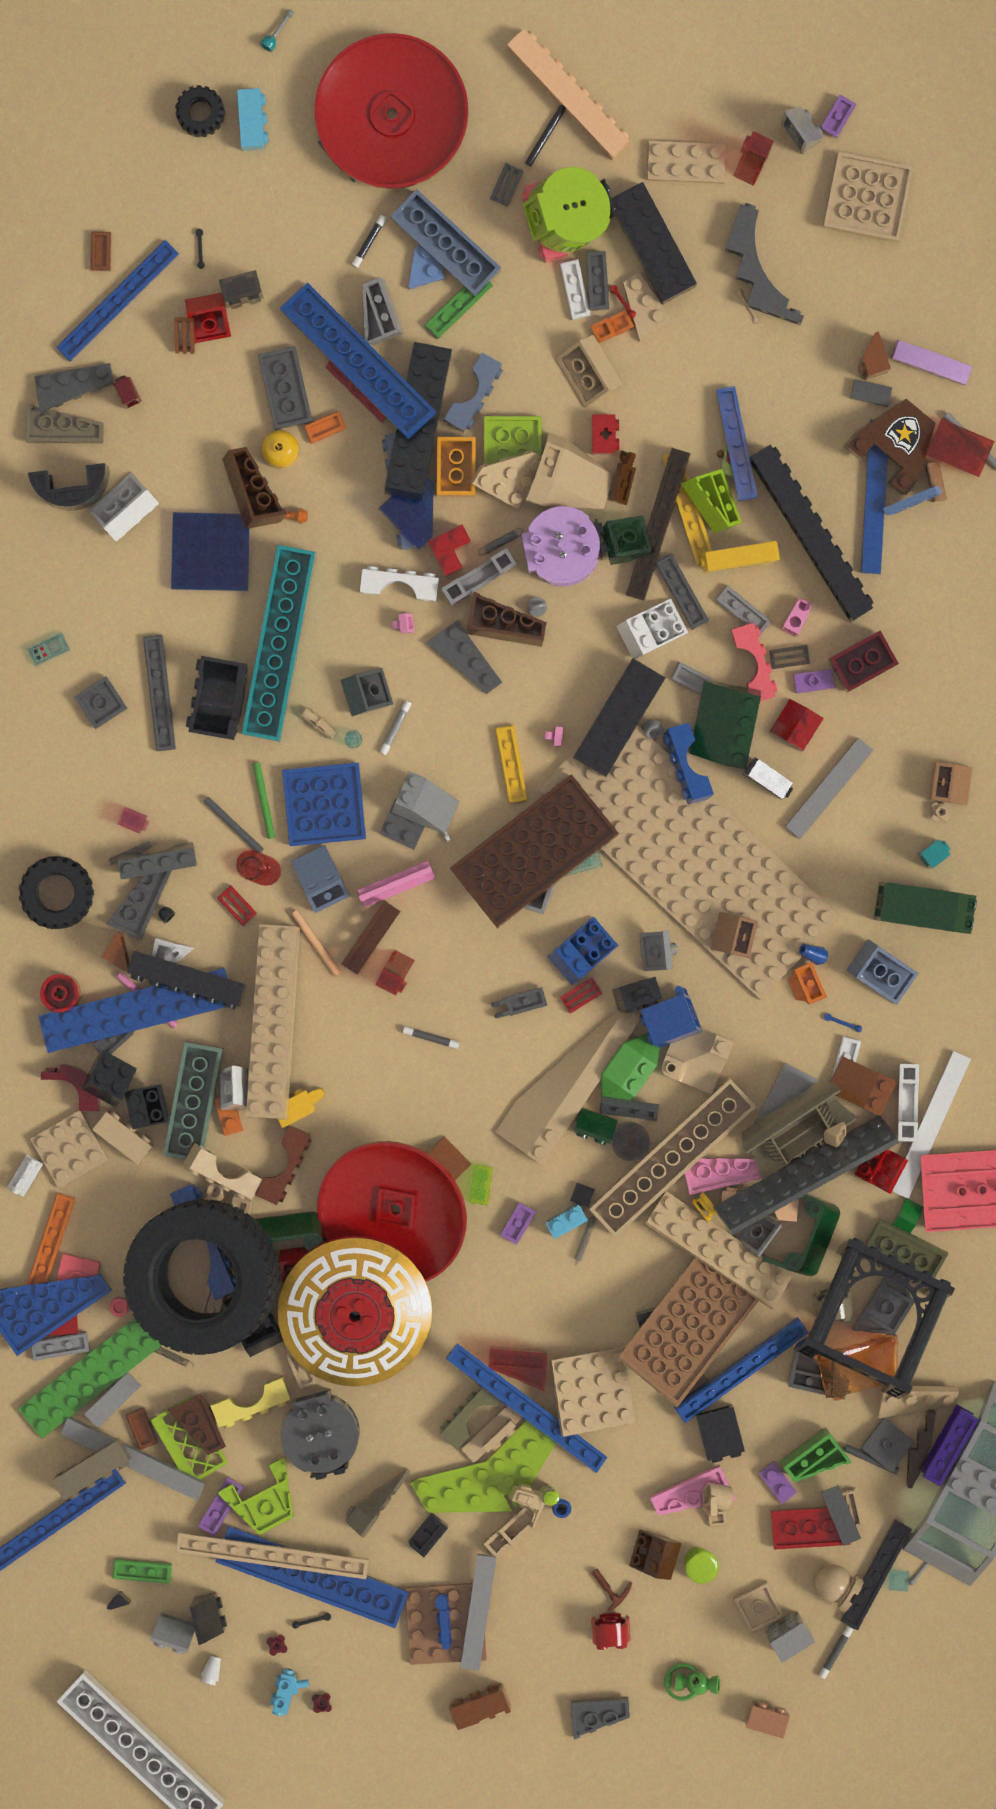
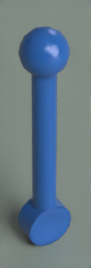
(828, 1017)

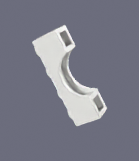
(375, 581)
(908, 1102)

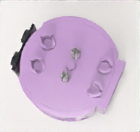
(563, 546)

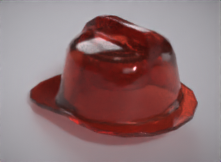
(258, 867)

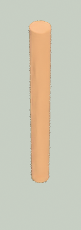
(315, 942)

